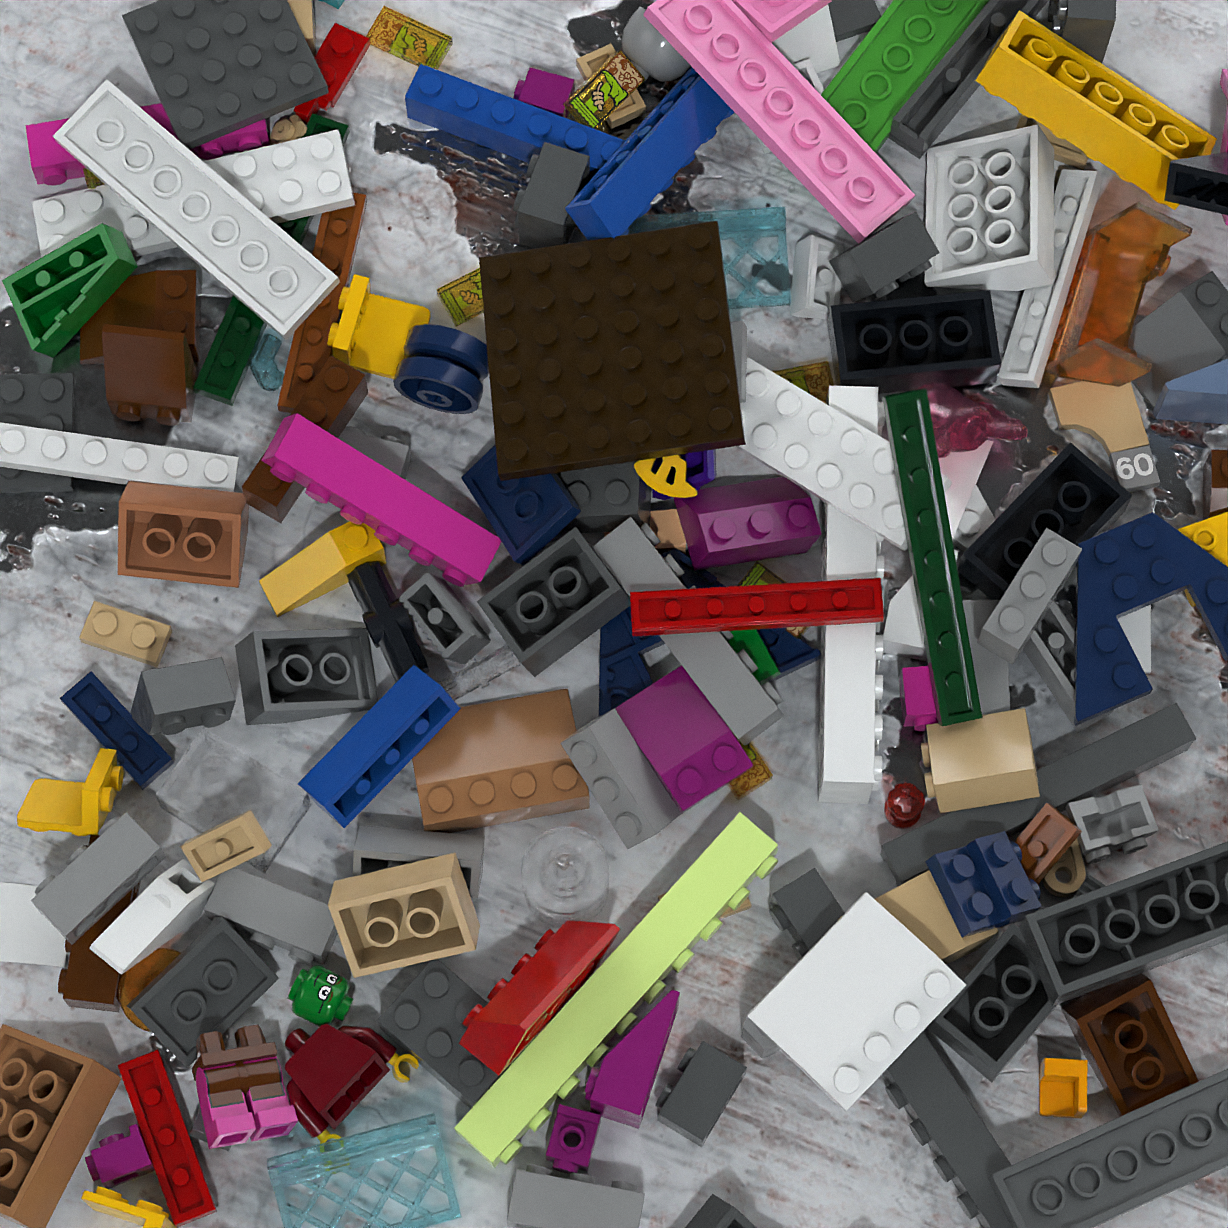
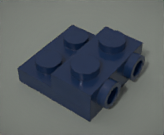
(984, 884)

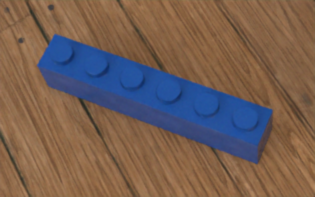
(500, 120)
(649, 159)

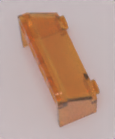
(1107, 293)

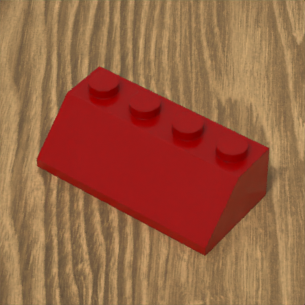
(535, 992)

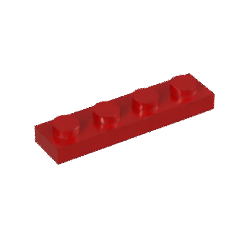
(167, 1138)

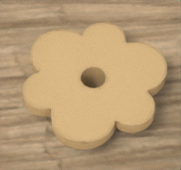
(287, 130)

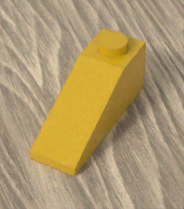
(321, 566)

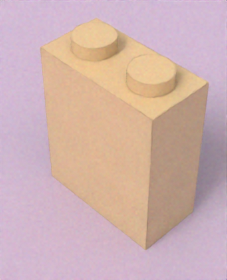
(980, 761)

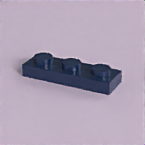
(115, 729)

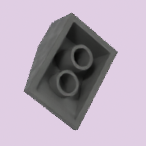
(1182, 335)
(305, 674)

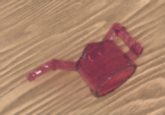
(967, 424)

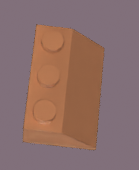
(182, 534)

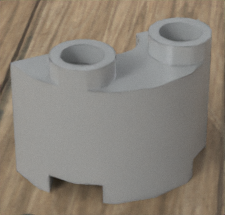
(1113, 823)

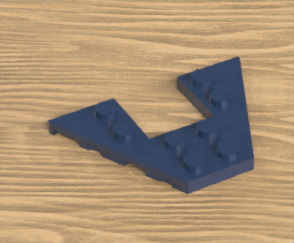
(1124, 574)
(623, 671)

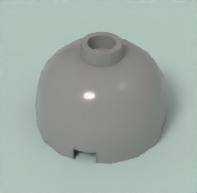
(650, 50)

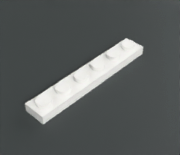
(1043, 305)
(113, 459)

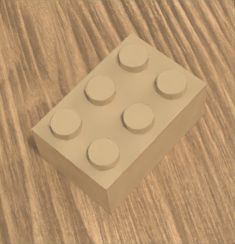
(404, 915)

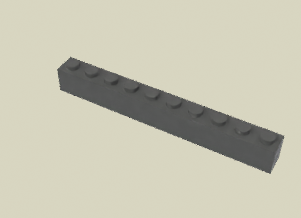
(916, 1078)

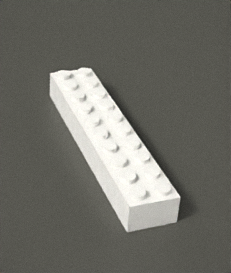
(850, 651)

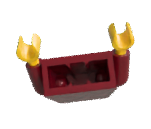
(336, 1072)

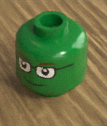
(320, 996)

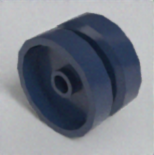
(442, 369)

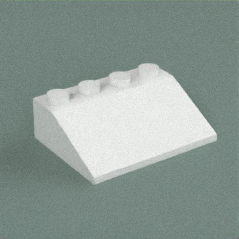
(992, 212)
(856, 1001)

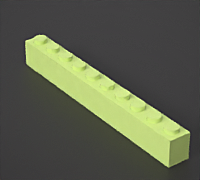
(617, 990)

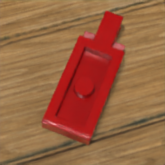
(337, 62)

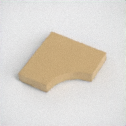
(1102, 411)

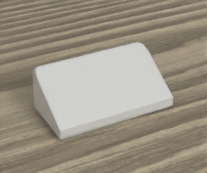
(814, 280)

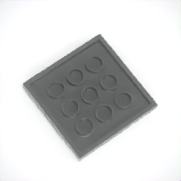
(223, 63)

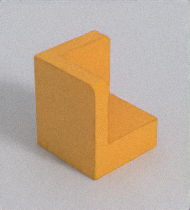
(1063, 1087)

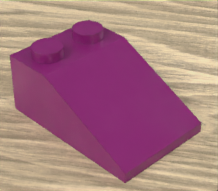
(684, 739)
(630, 1069)

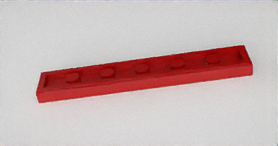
(756, 607)

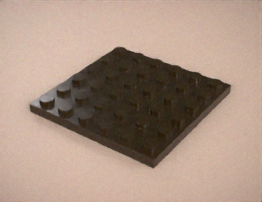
(610, 351)

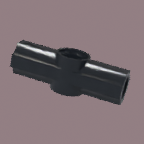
(386, 619)

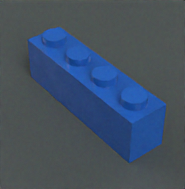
(379, 746)

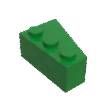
(69, 286)

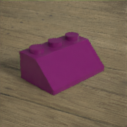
(747, 522)

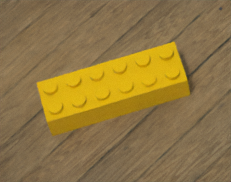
(1090, 106)

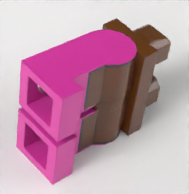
(241, 1089)

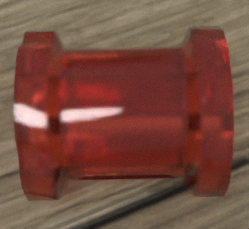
(893, 811)

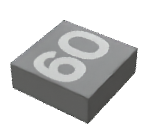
(1134, 469)

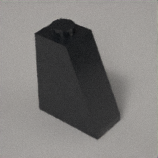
(1199, 182)

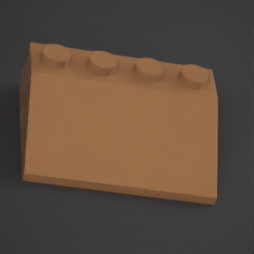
(500, 765)
(46, 1121)

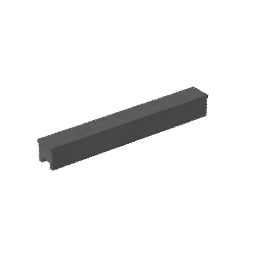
(954, 77)
(1060, 782)

